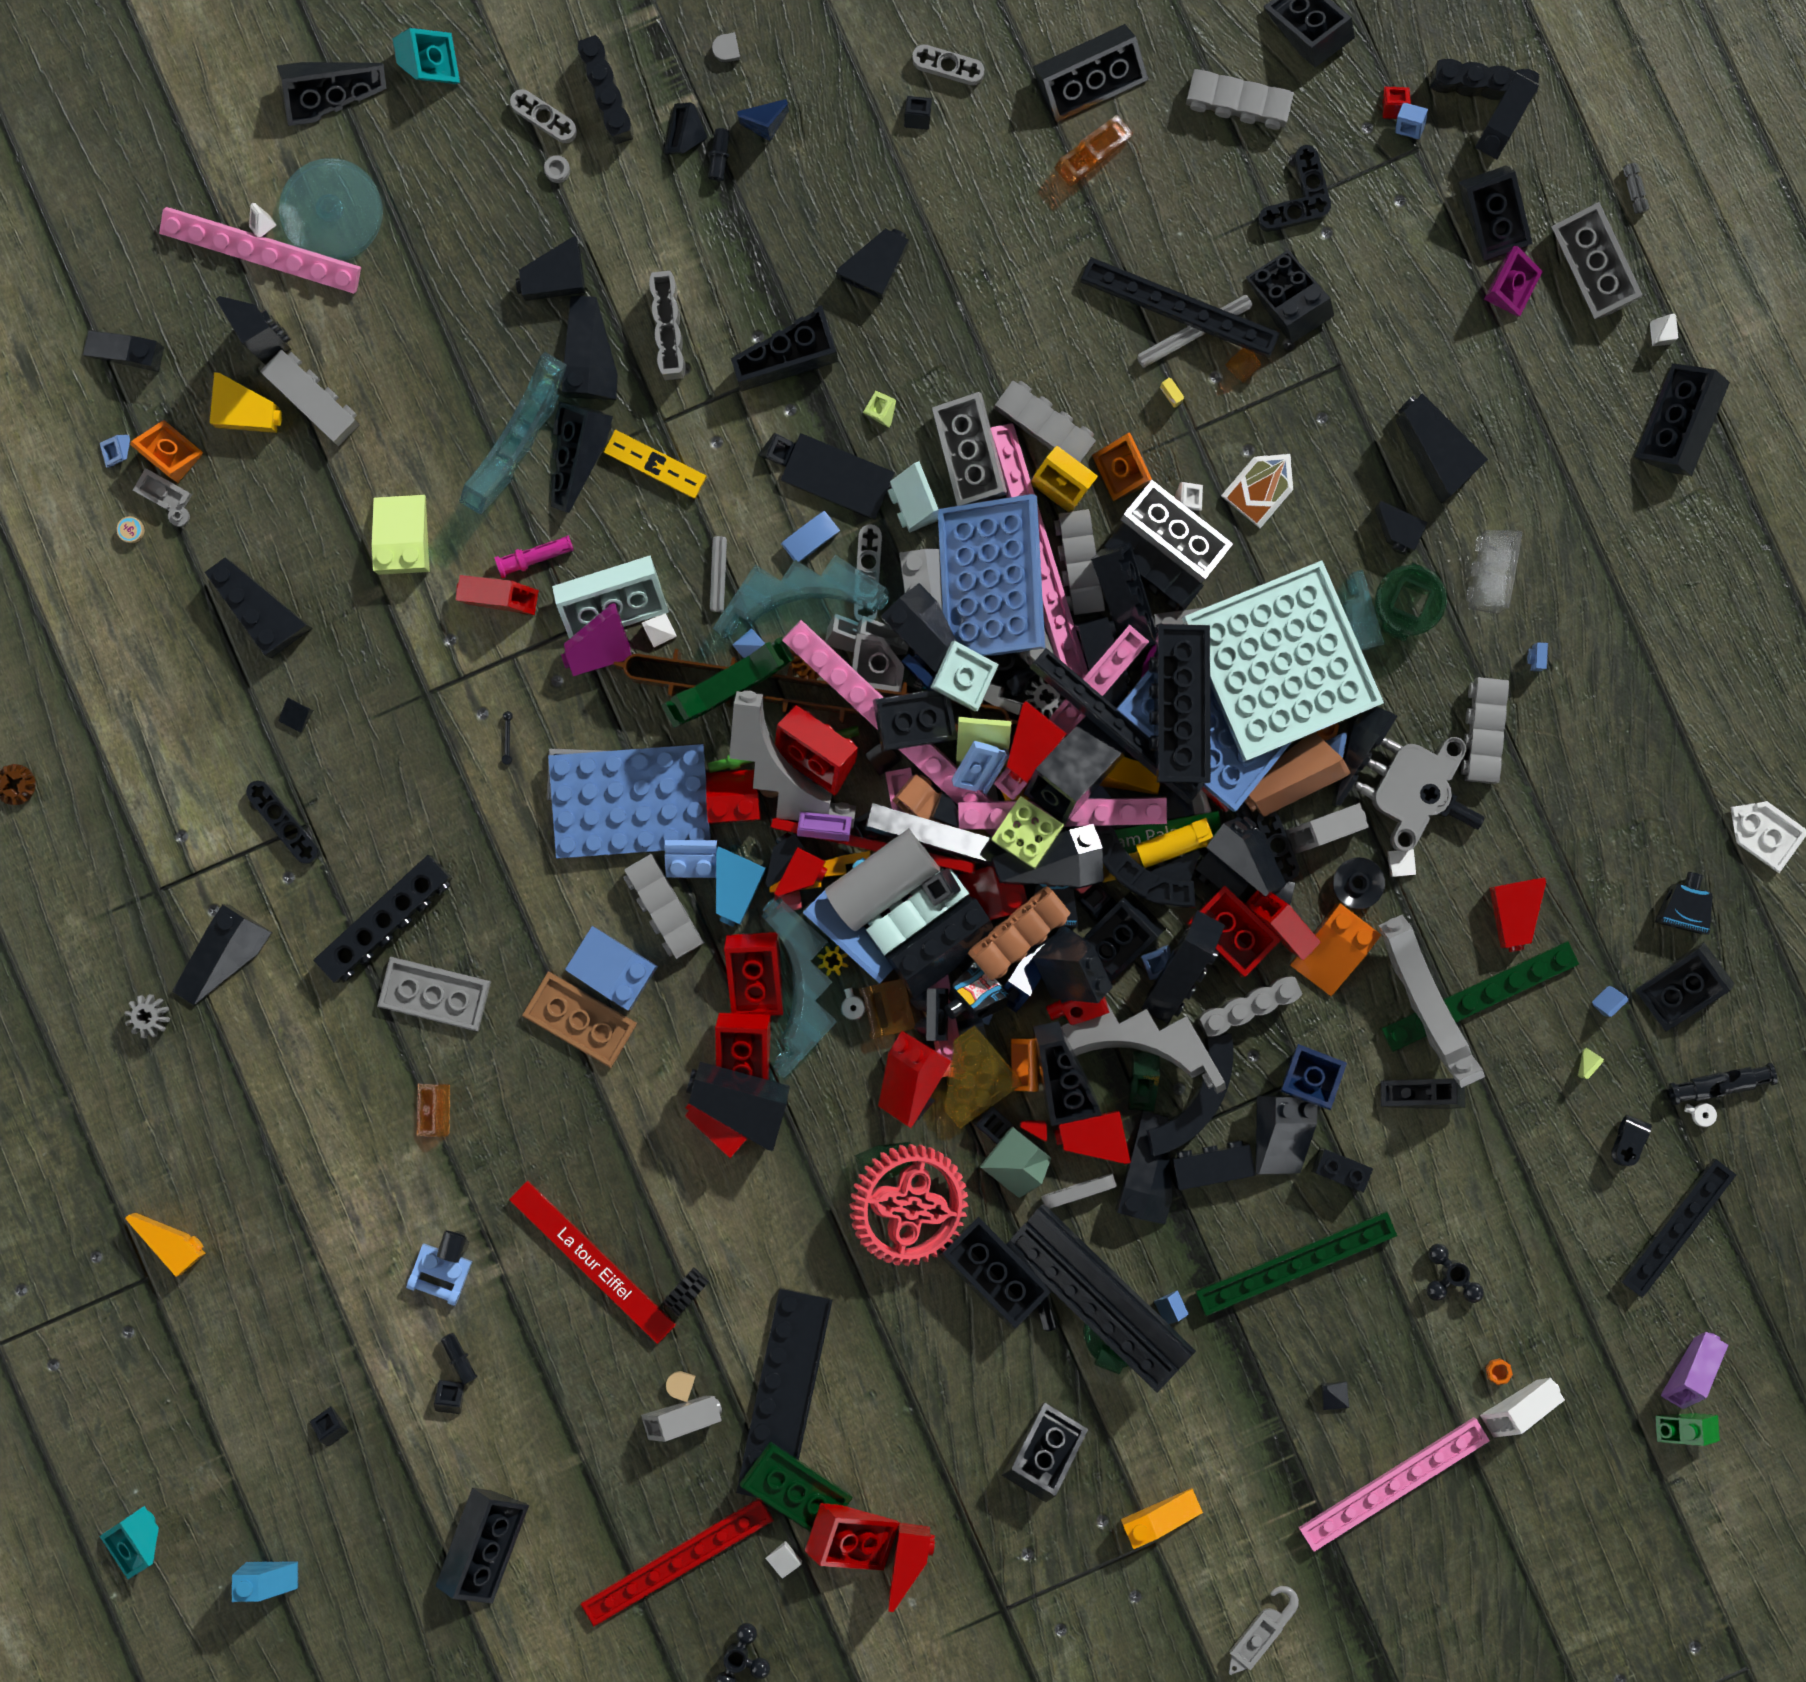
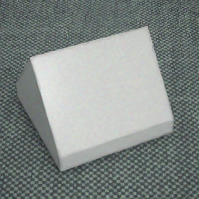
(260, 221)

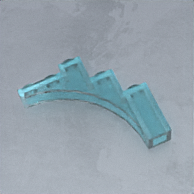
(518, 436)

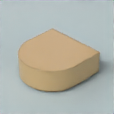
(680, 1385)

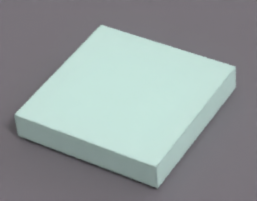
(964, 676)

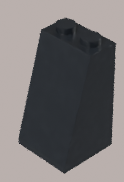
(1438, 446)
(1074, 770)
(740, 1101)

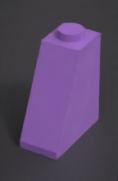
(1695, 1371)

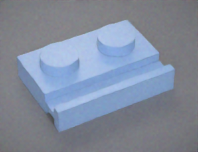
(980, 767)
(690, 858)

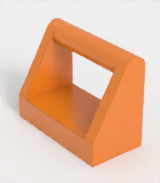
(1025, 1063)

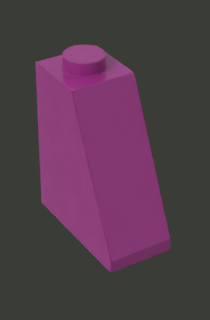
(597, 643)

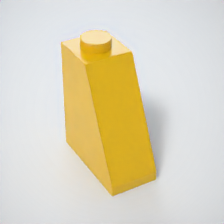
(241, 408)

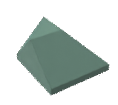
(1017, 1163)

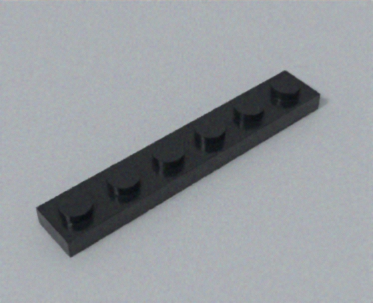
(1678, 1227)

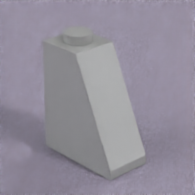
(1327, 828)
(682, 1418)

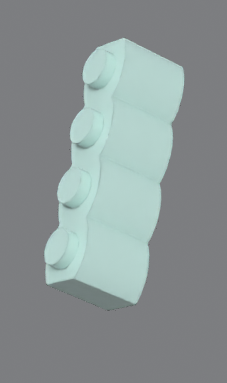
(909, 917)

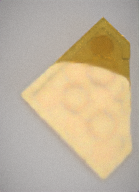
(976, 1078)

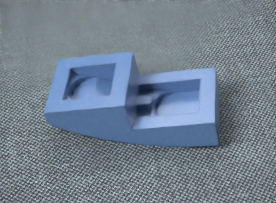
(810, 537)

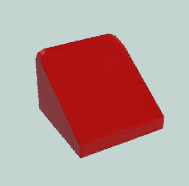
(1393, 99)
(1036, 1127)

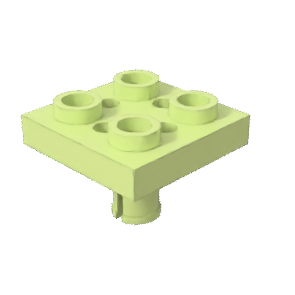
(1027, 833)

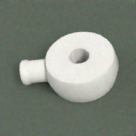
(852, 1000)
(1698, 1111)

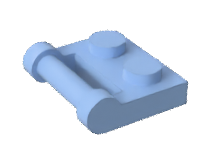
(448, 1271)

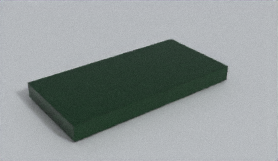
(791, 1486)

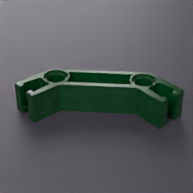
(724, 685)

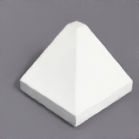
(1190, 495)
(659, 630)
(1401, 863)

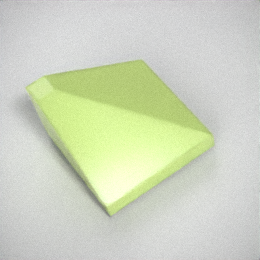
(881, 408)
(1589, 1063)

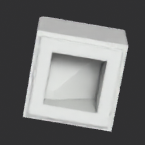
(1664, 330)

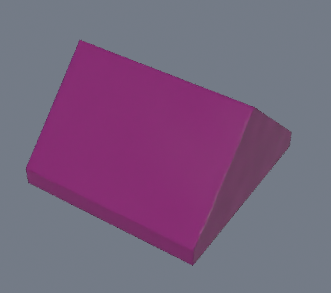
(1514, 282)

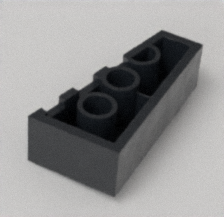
(261, 613)

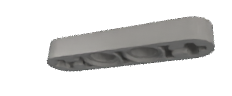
(873, 573)

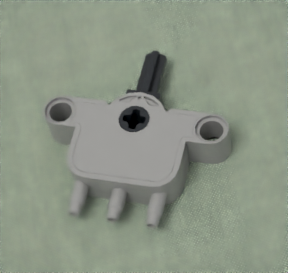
(1402, 787)

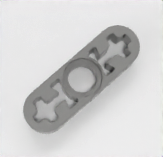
(943, 54)
(524, 112)
(1079, 1191)

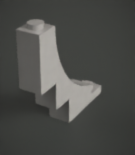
(772, 772)
(1427, 1001)
(1174, 1043)

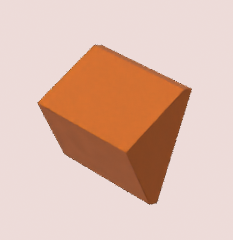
(167, 450)
(1122, 467)

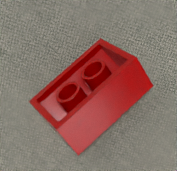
(815, 749)
(1244, 936)

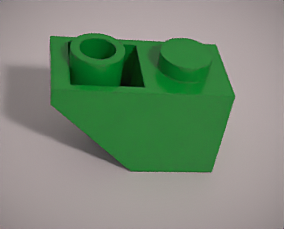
(1688, 1429)

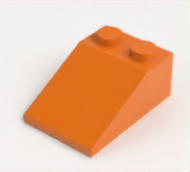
(1343, 946)

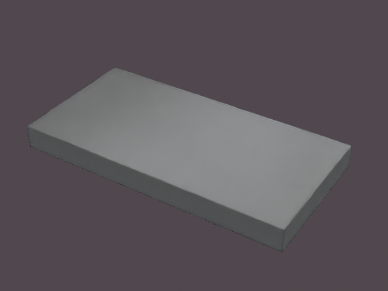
(434, 994)

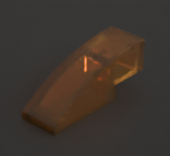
(1093, 150)

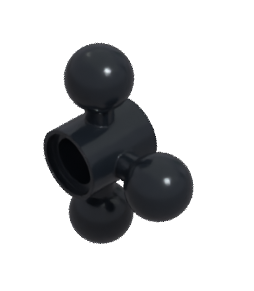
(1437, 1290)
(758, 1667)

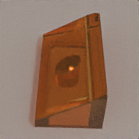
(433, 1110)

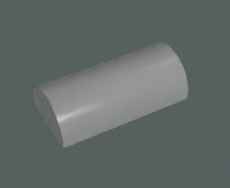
(1597, 261)
(969, 450)
(1176, 531)
(881, 880)

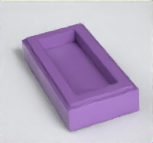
(824, 826)

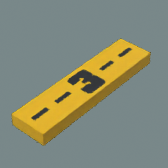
(655, 464)

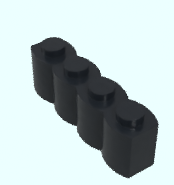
(1475, 78)
(605, 89)
(1158, 570)

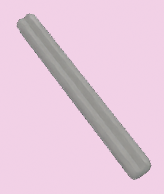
(1187, 335)

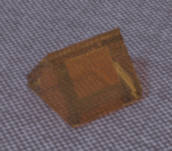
(1243, 364)

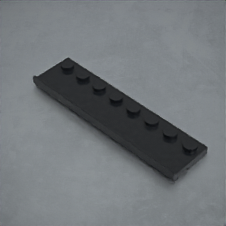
(1101, 1298)
(787, 1376)

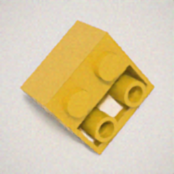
(1063, 479)

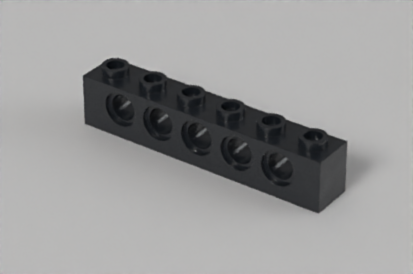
(330, 958)

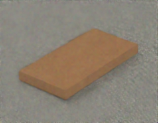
(579, 1019)

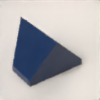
(764, 118)

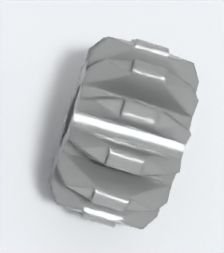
(1041, 705)
(145, 1026)

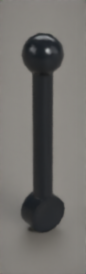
(507, 759)

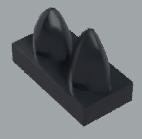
(935, 1025)

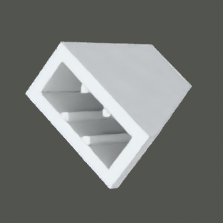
(1523, 1408)

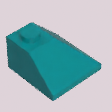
(427, 55)
(133, 1542)

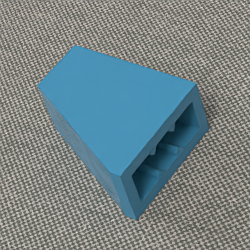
(735, 885)
(263, 1580)

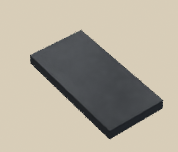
(837, 476)

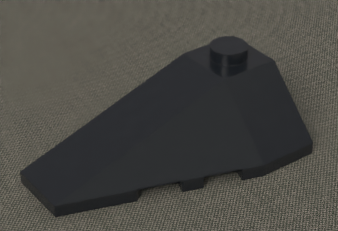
(324, 87)
(580, 441)
(921, 625)
(1364, 734)
(1071, 861)
(222, 951)

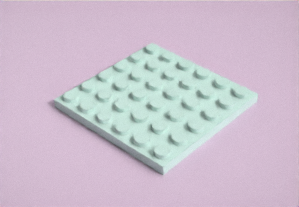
(1285, 661)

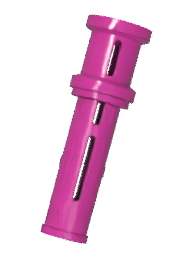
(522, 559)

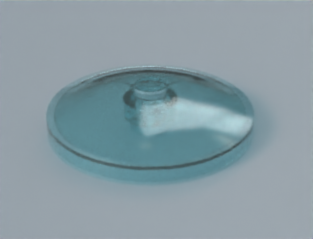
(331, 208)

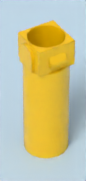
(1175, 843)

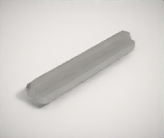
(718, 574)

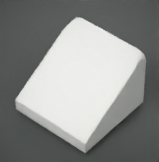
(784, 1560)

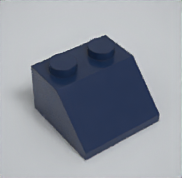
(1313, 1077)

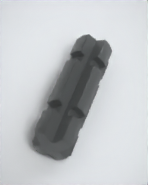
(1636, 188)

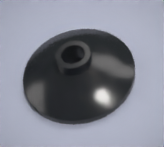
(1370, 876)

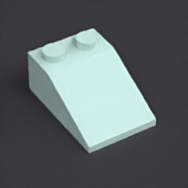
(913, 498)

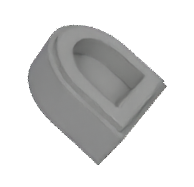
(726, 48)

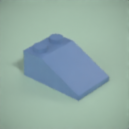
(611, 968)

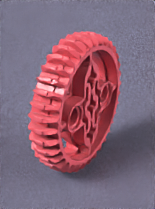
(902, 1196)

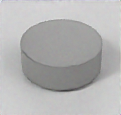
(557, 169)

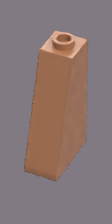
(1296, 774)

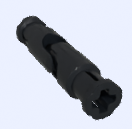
(1726, 1083)

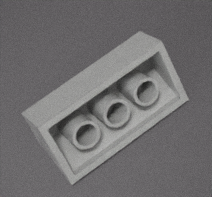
(923, 568)

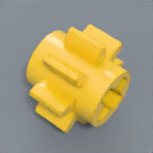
(836, 967)

